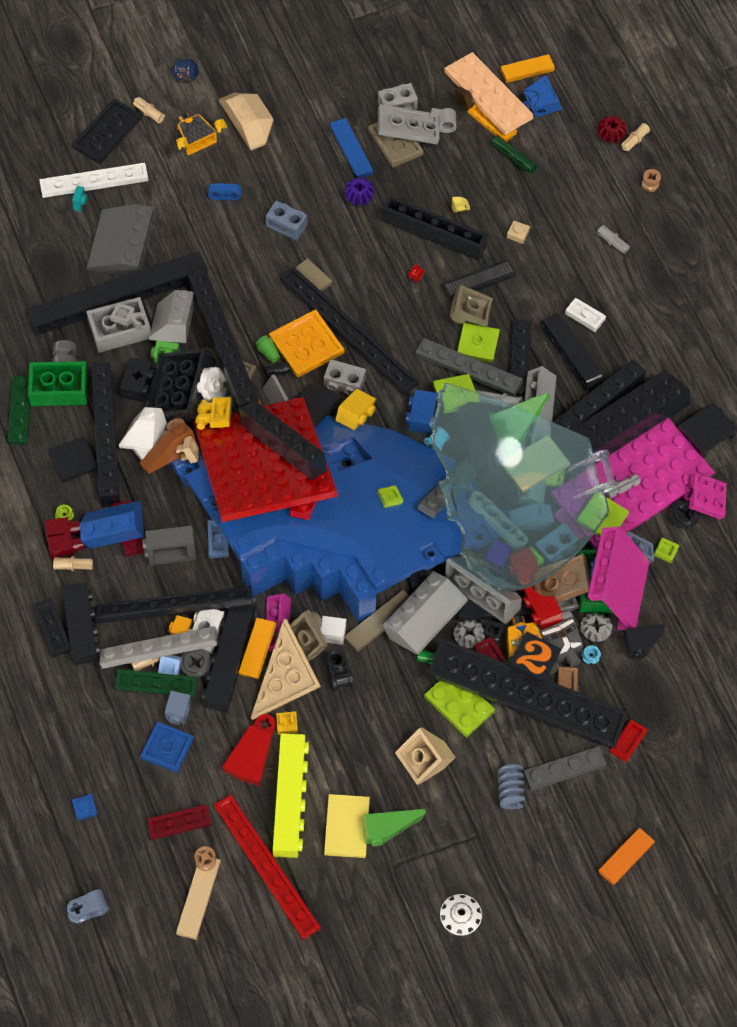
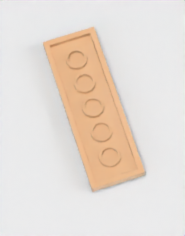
(489, 93)

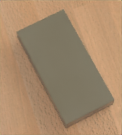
(314, 275)

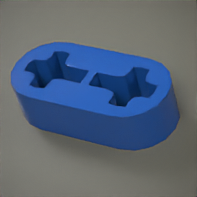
(224, 191)

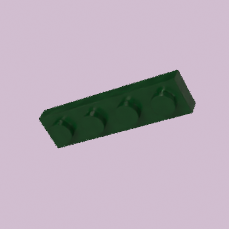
(19, 411)
(155, 682)

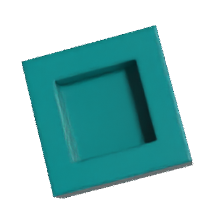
(79, 198)

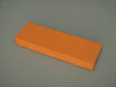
(626, 856)

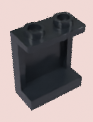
(708, 429)

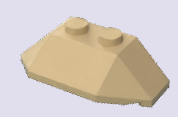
(248, 117)

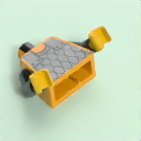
(196, 132)

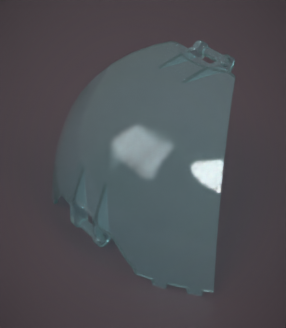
(488, 458)

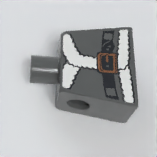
(567, 637)

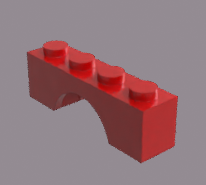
(544, 608)

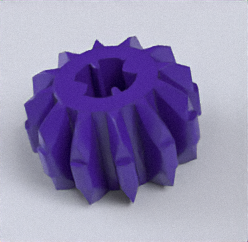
(359, 191)

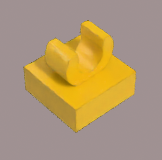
(287, 723)

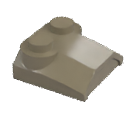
(470, 306)
(308, 634)

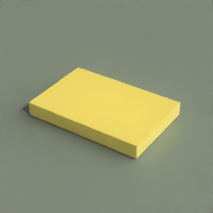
(345, 827)

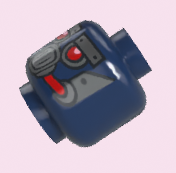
(185, 70)

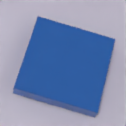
(167, 747)

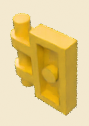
(220, 413)

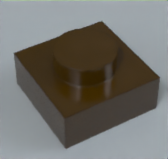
(464, 98)

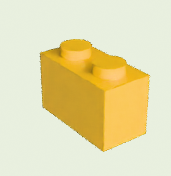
(356, 409)

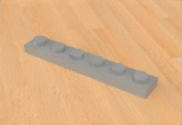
(158, 647)

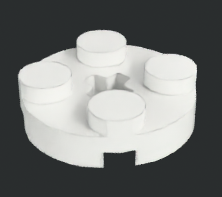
(212, 384)

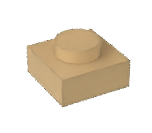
(518, 232)

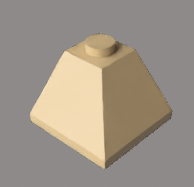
(424, 755)

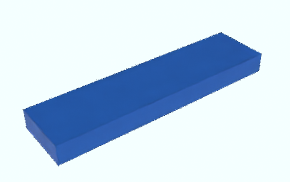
(351, 148)

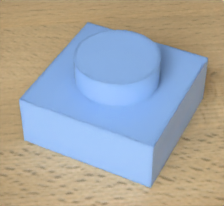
(170, 665)

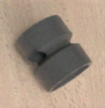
(64, 351)

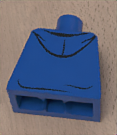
(541, 98)

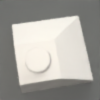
(145, 430)

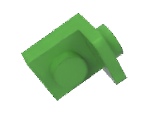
(163, 347)

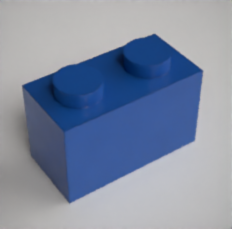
(423, 408)

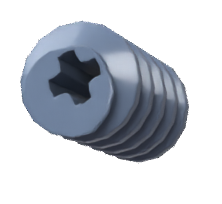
(510, 786)

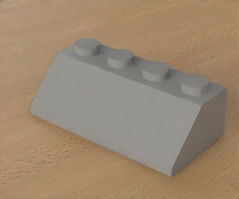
(499, 603)
(424, 613)

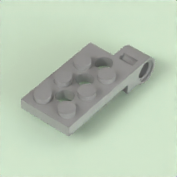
(439, 119)

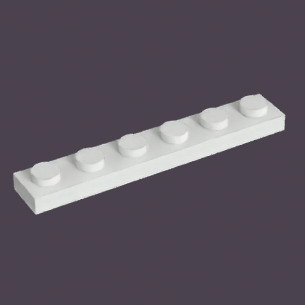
(94, 180)

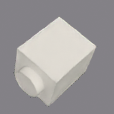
(333, 629)

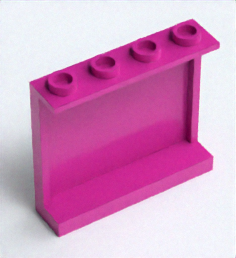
(619, 576)

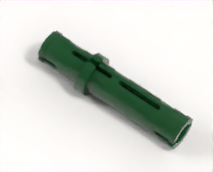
(519, 158)

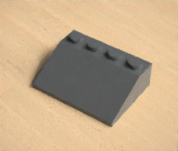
(121, 239)

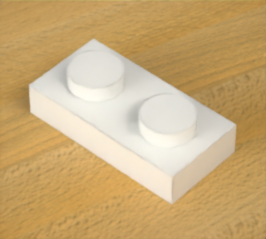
(585, 314)

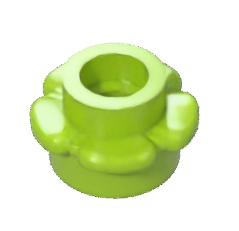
(64, 509)

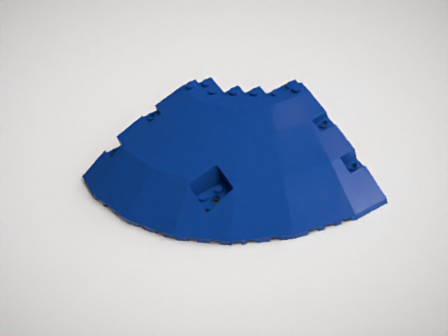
(350, 539)

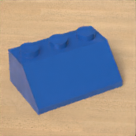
(112, 525)

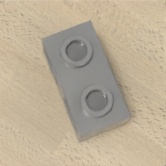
(400, 96)
(345, 374)

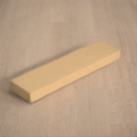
(197, 902)

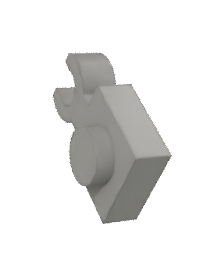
(125, 314)

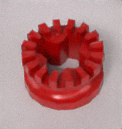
(416, 273)

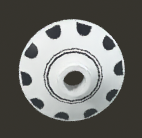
(460, 924)

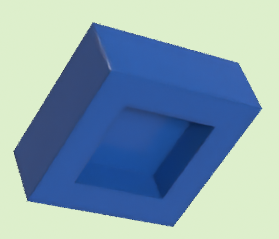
(84, 807)

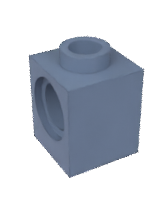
(177, 707)

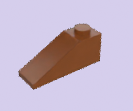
(165, 449)

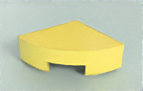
(459, 204)

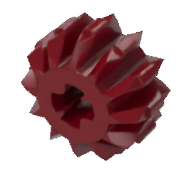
(612, 129)

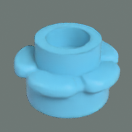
(591, 650)

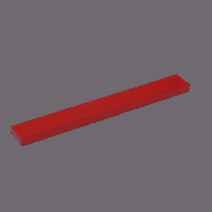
(267, 867)

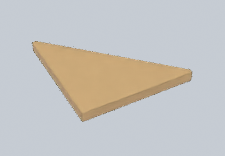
(286, 676)

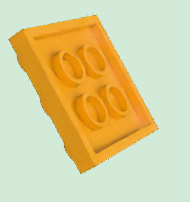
(306, 343)

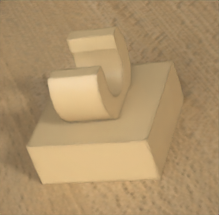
(190, 450)

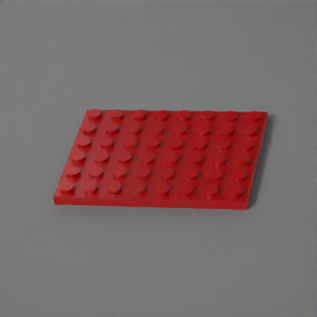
(250, 475)

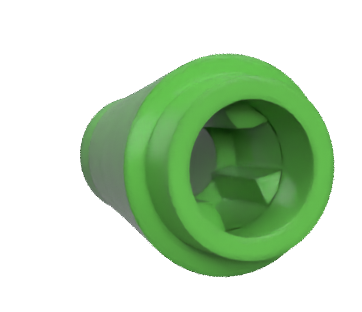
(267, 348)

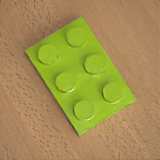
(459, 706)

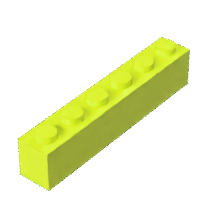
(289, 796)

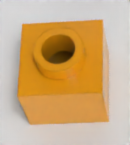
(180, 625)

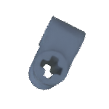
(89, 905)

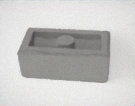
(274, 391)

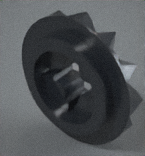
(683, 506)

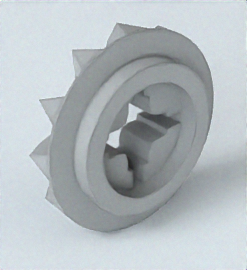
(590, 632)
(469, 641)

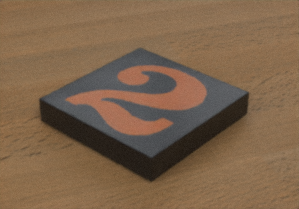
(535, 657)

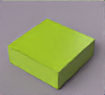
(390, 496)
(666, 550)

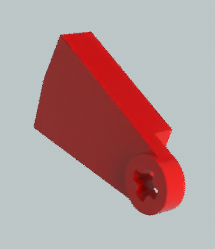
(251, 753)

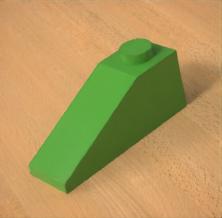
(384, 826)

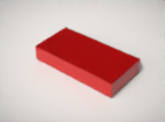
(628, 740)

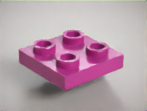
(706, 495)

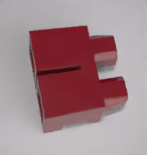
(60, 538)

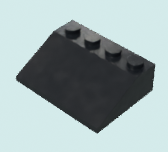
(176, 383)

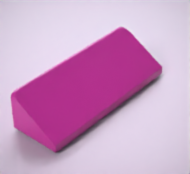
(277, 610)

